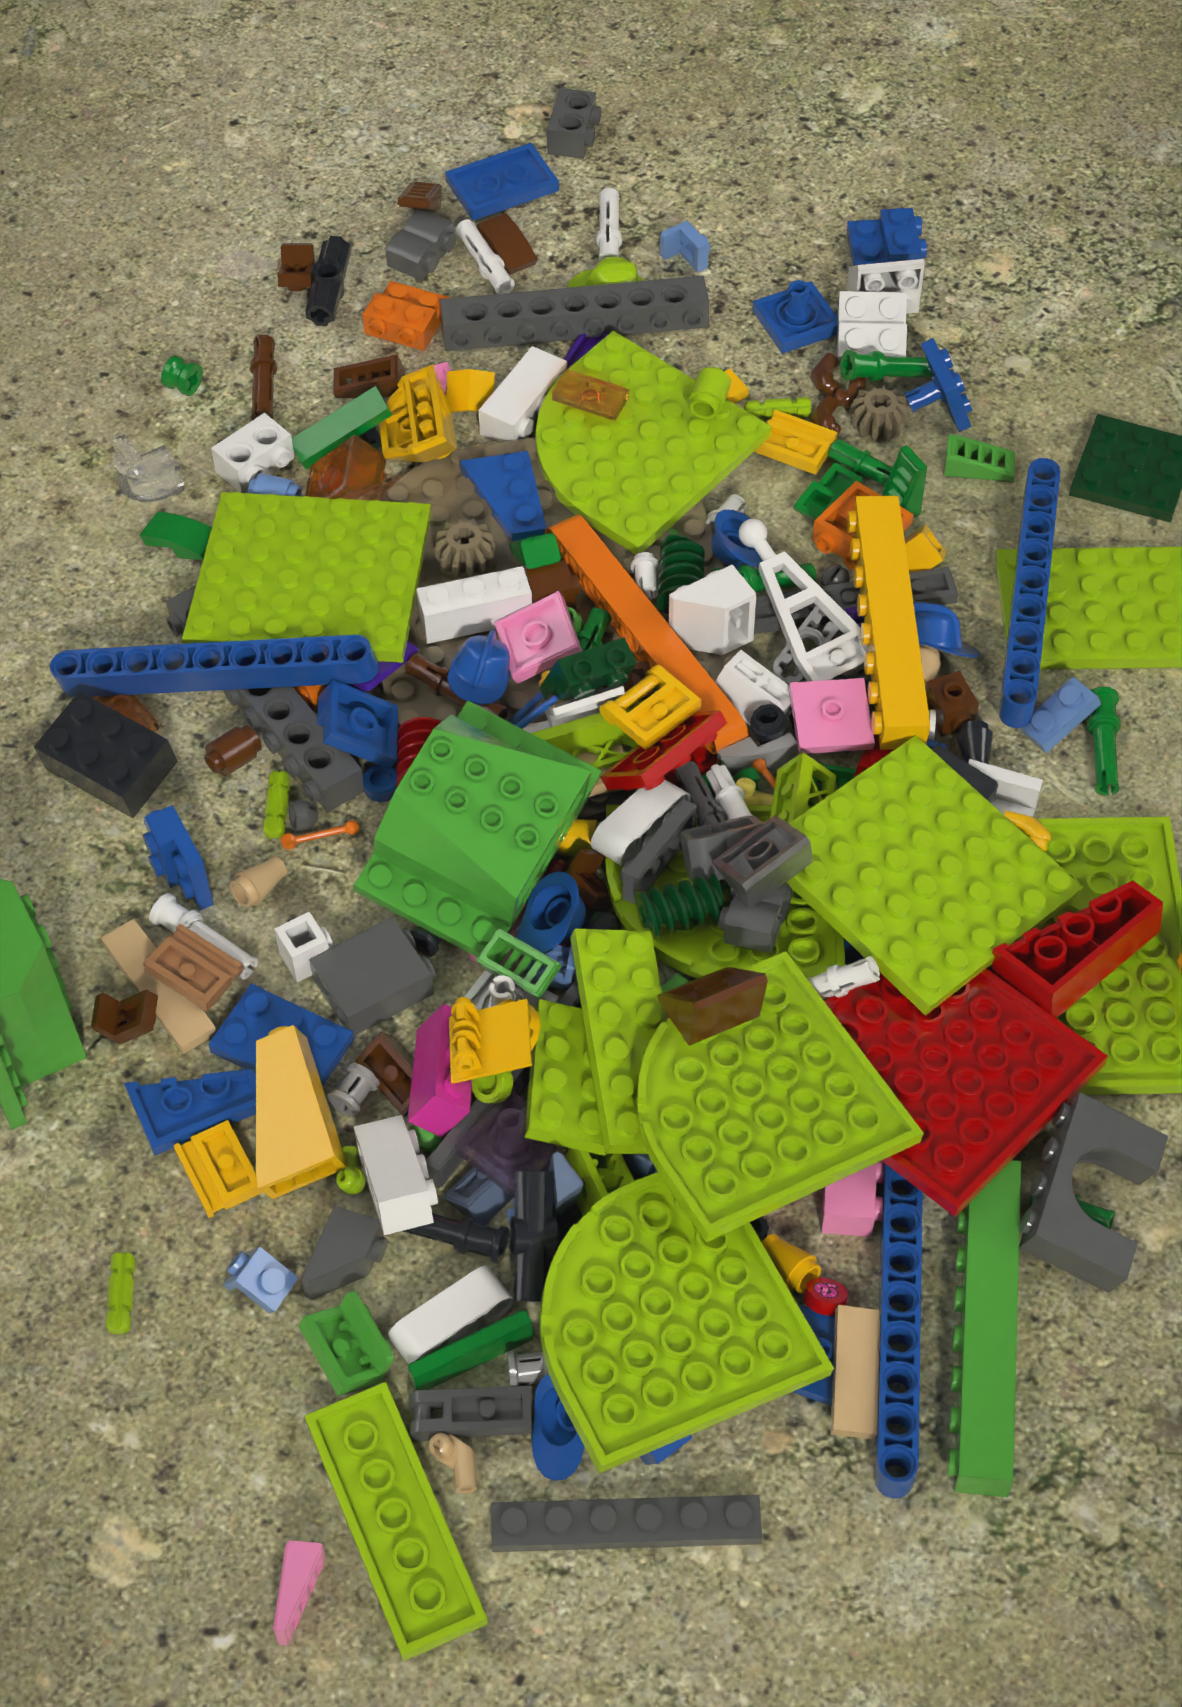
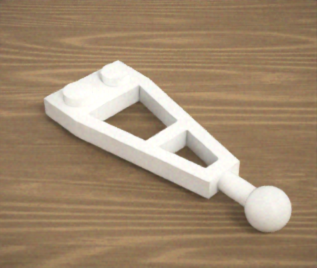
(835, 658)

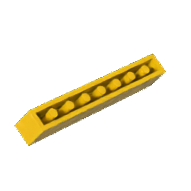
(888, 621)

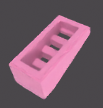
(299, 1575)

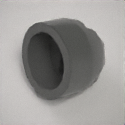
(839, 573)
(302, 815)

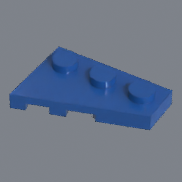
(509, 491)
(180, 1109)

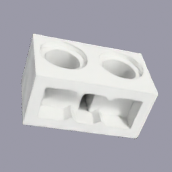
(252, 450)

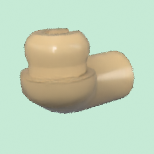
(457, 1457)

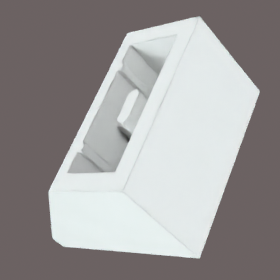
(890, 277)
(714, 612)

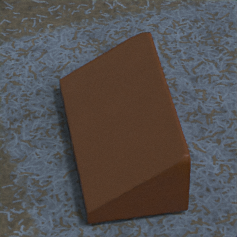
(392, 1067)

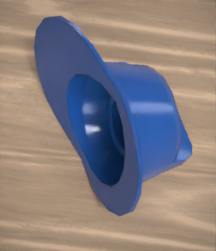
(726, 541)
(941, 630)
(480, 670)
(552, 912)
(554, 1438)

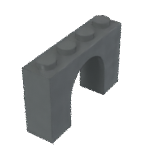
(1056, 1224)

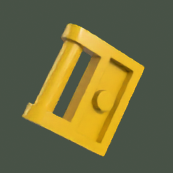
(657, 713)

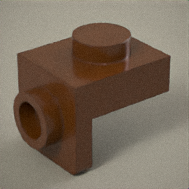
(296, 266)
(591, 888)
(124, 1018)

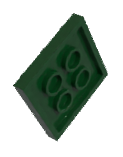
(1130, 468)

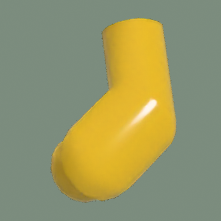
(1031, 827)

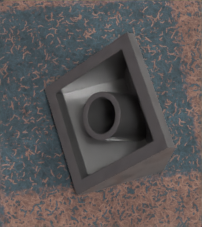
(764, 860)

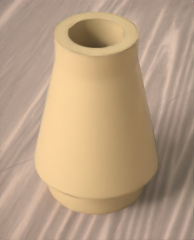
(257, 881)

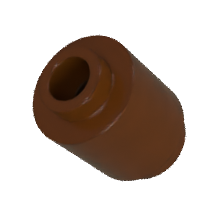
(232, 750)

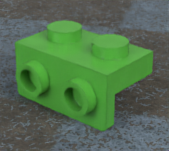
(348, 1345)

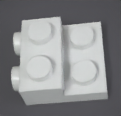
(872, 323)

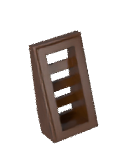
(421, 196)
(388, 369)

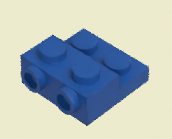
(887, 239)
(359, 723)
(176, 856)

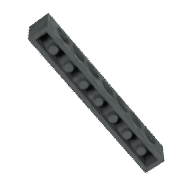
(571, 311)
(288, 729)

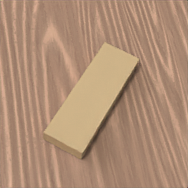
(855, 1372)

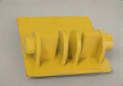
(488, 1039)

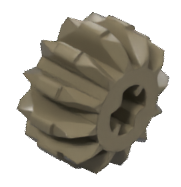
(879, 413)
(464, 547)

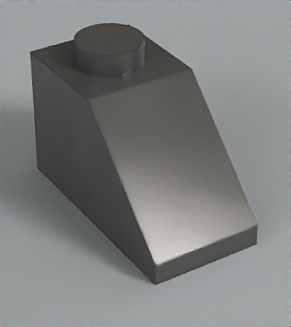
(343, 1252)

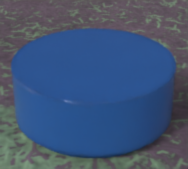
(380, 783)

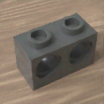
(572, 123)

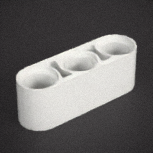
(641, 815)
(452, 1315)

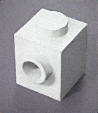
(301, 941)

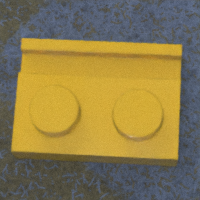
(797, 442)
(218, 1168)

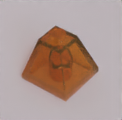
(347, 471)

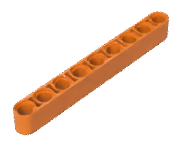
(640, 622)

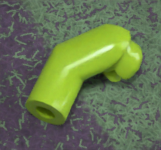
(351, 1179)

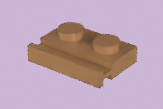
(193, 967)

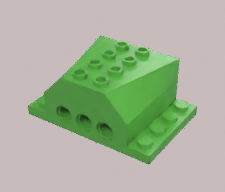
(474, 827)
(34, 1006)

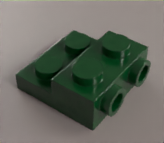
(589, 670)

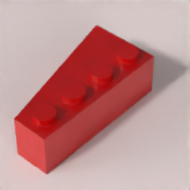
(1080, 949)

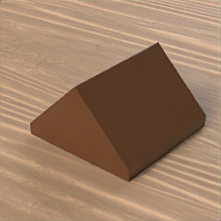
(715, 1002)

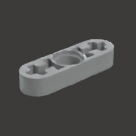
(806, 630)

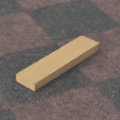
(178, 1016)

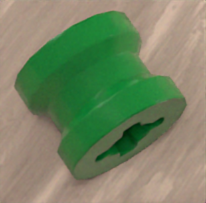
(181, 375)

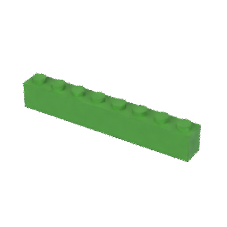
(986, 1338)

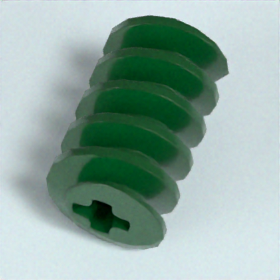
(679, 565)
(680, 904)

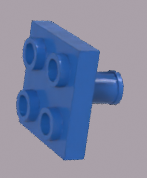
(796, 316)
(944, 386)

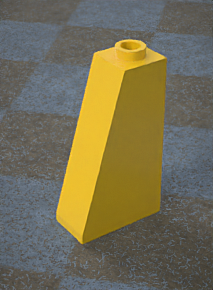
(292, 1116)

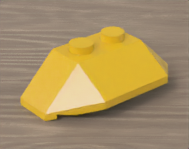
(420, 420)

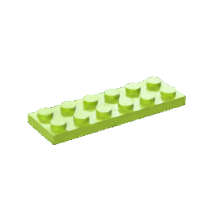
(620, 1016)
(395, 1521)

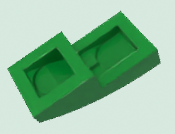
(826, 491)
(182, 534)

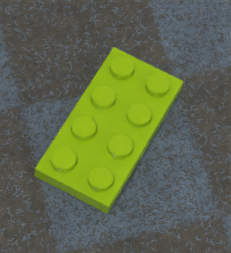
(561, 1083)

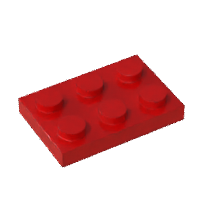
(647, 767)

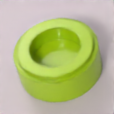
(493, 1088)

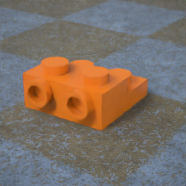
(404, 315)
(831, 526)

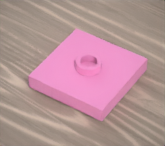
(538, 636)
(831, 716)

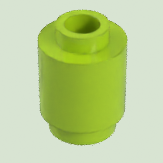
(709, 392)

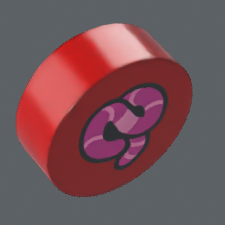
(824, 1295)

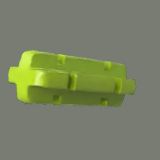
(800, 407)
(276, 804)
(120, 1293)

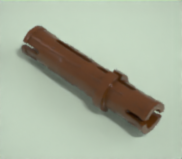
(263, 370)
(437, 678)

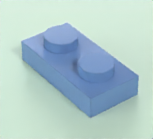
(1060, 714)

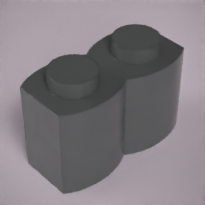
(420, 244)
(708, 842)
(757, 926)

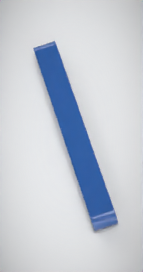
(1030, 594)
(191, 666)
(901, 1328)

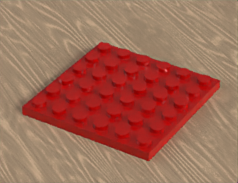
(971, 1075)

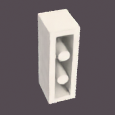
(517, 401)
(471, 603)
(395, 1174)

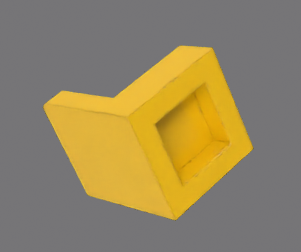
(468, 389)
(923, 550)

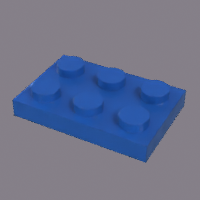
(502, 181)
(263, 1011)

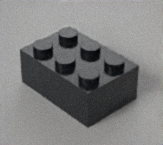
(106, 754)

